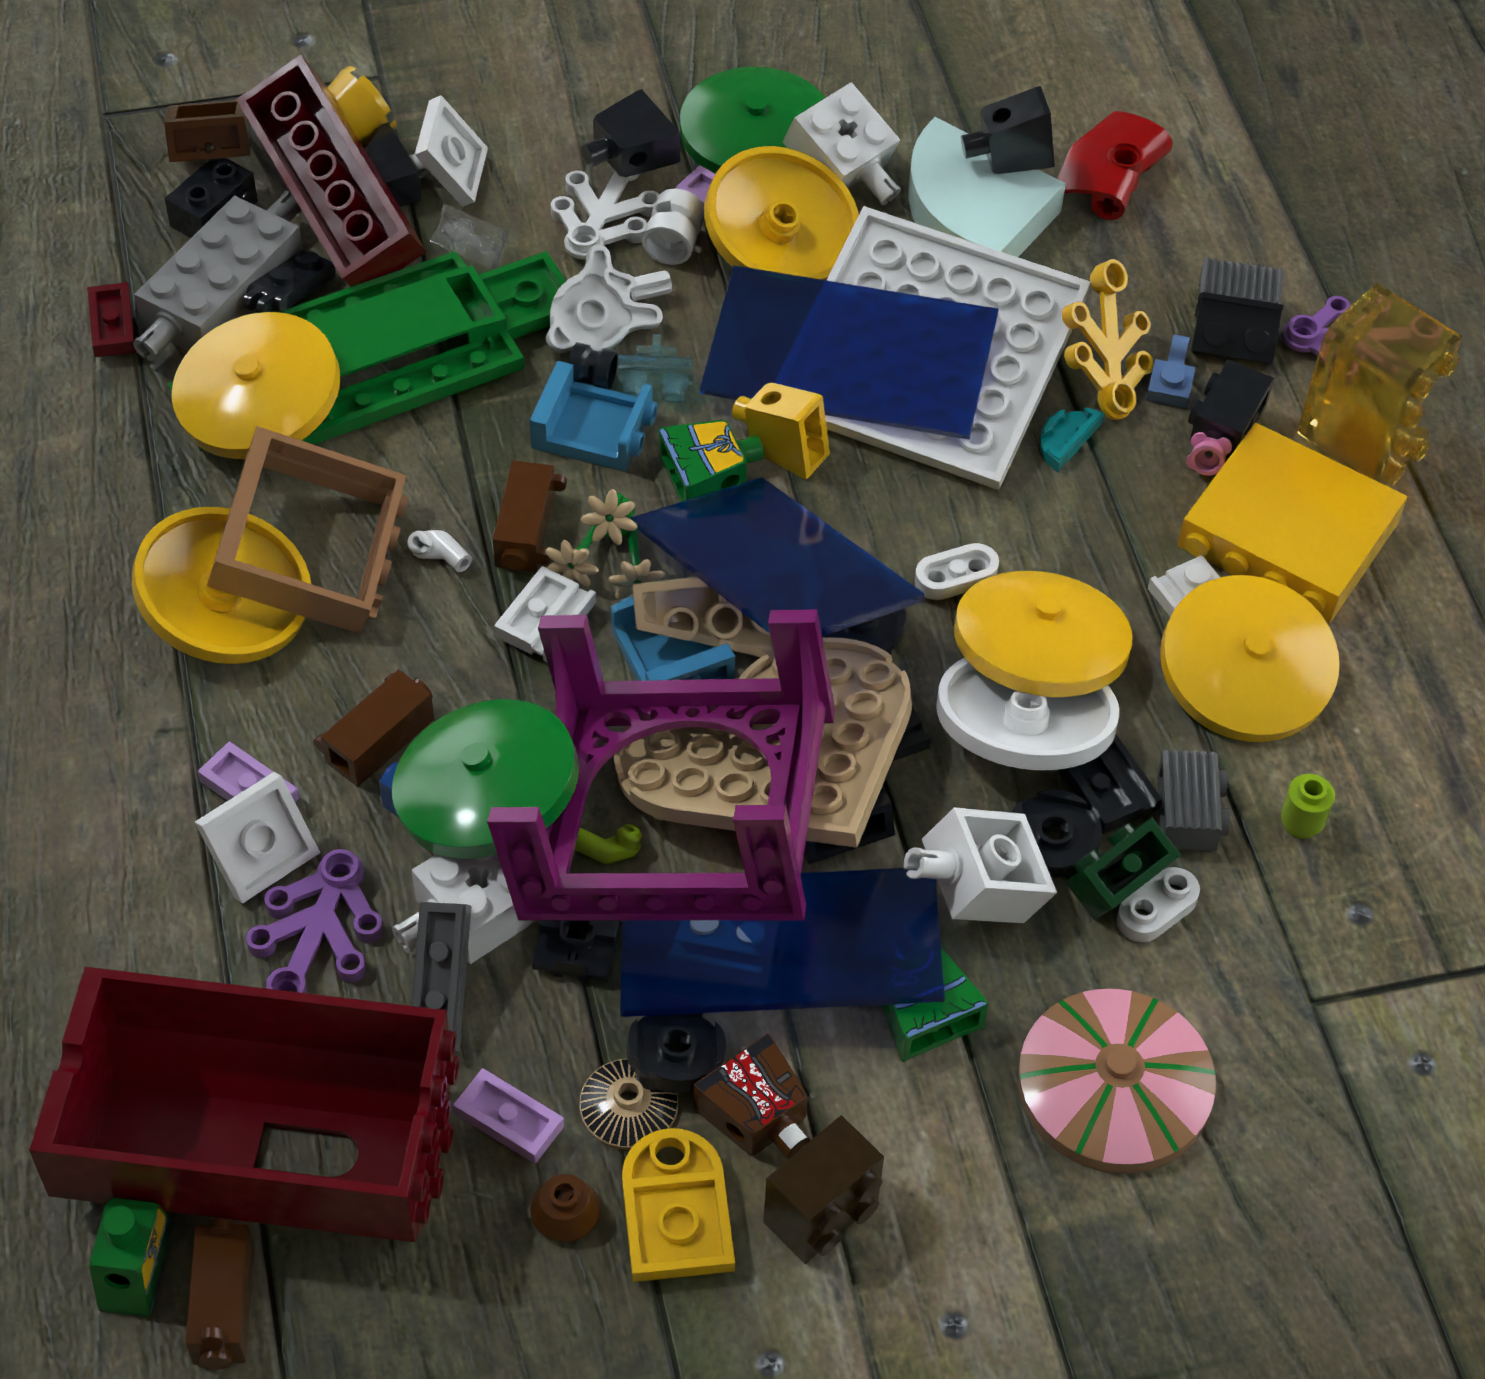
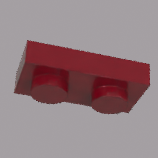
(111, 319)

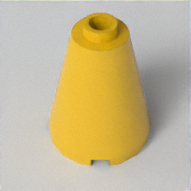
(360, 104)

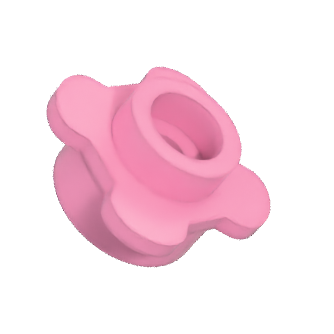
(1204, 464)

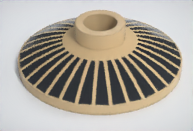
(621, 1121)

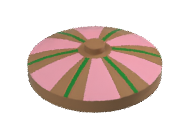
(1116, 1080)

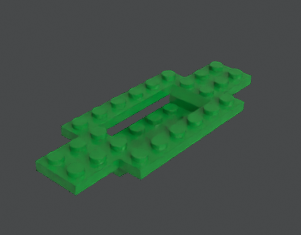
(419, 310)

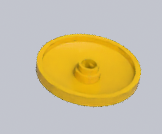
(779, 212)
(255, 373)
(201, 620)
(1043, 633)
(1249, 658)

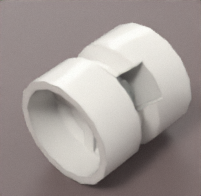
(673, 226)

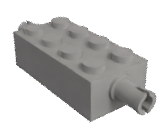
(212, 273)

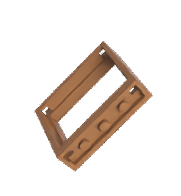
(330, 471)

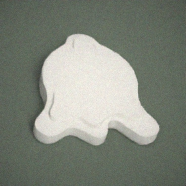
(597, 307)

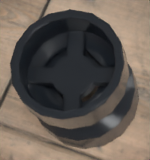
(594, 365)

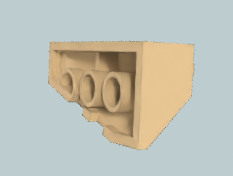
(697, 614)

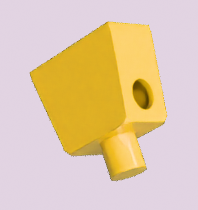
(789, 426)

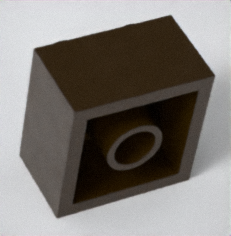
(823, 1190)

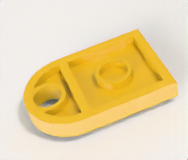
(676, 1211)

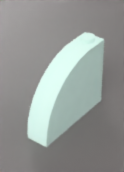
(971, 200)

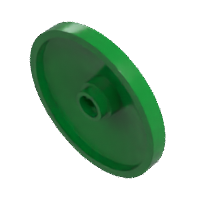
(742, 112)
(482, 760)

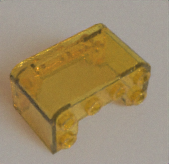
(1373, 382)

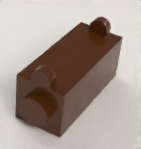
(525, 516)
(377, 727)
(220, 1294)

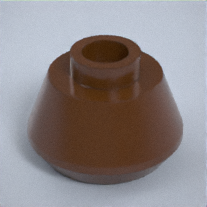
(565, 1208)

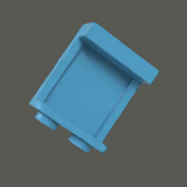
(591, 420)
(666, 657)

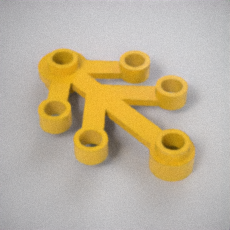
(1115, 391)

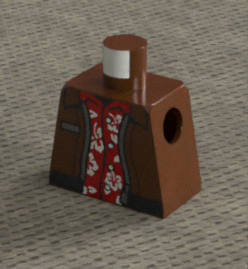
(755, 1100)

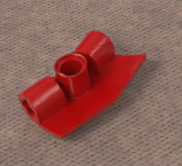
(1111, 160)

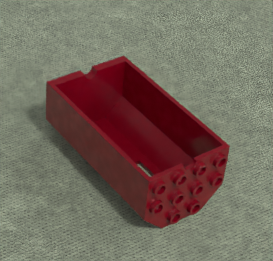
(181, 1076)

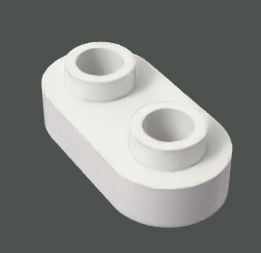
(954, 572)
(1161, 902)

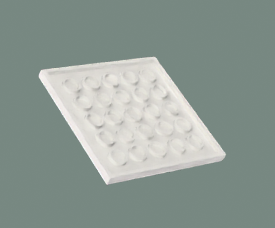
(1025, 344)

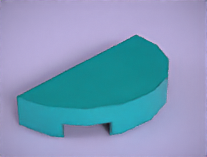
(1066, 434)

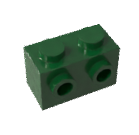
(1122, 869)

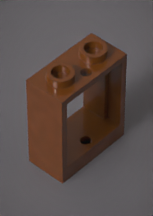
(213, 122)

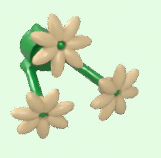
(614, 521)

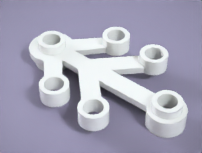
(606, 209)

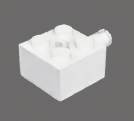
(848, 139)
(984, 865)
(469, 882)

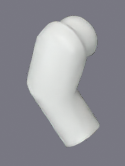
(439, 545)

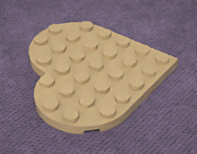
(706, 772)

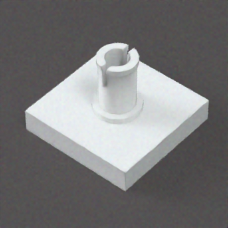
(450, 151)
(257, 837)

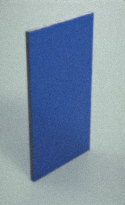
(859, 347)
(776, 555)
(860, 944)

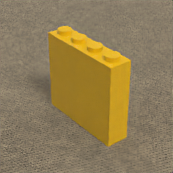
(1292, 519)

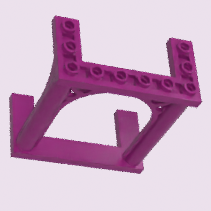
(768, 836)

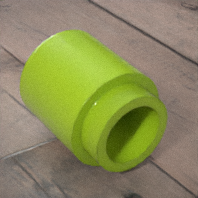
(1307, 805)

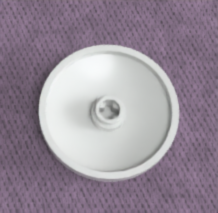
(1024, 727)

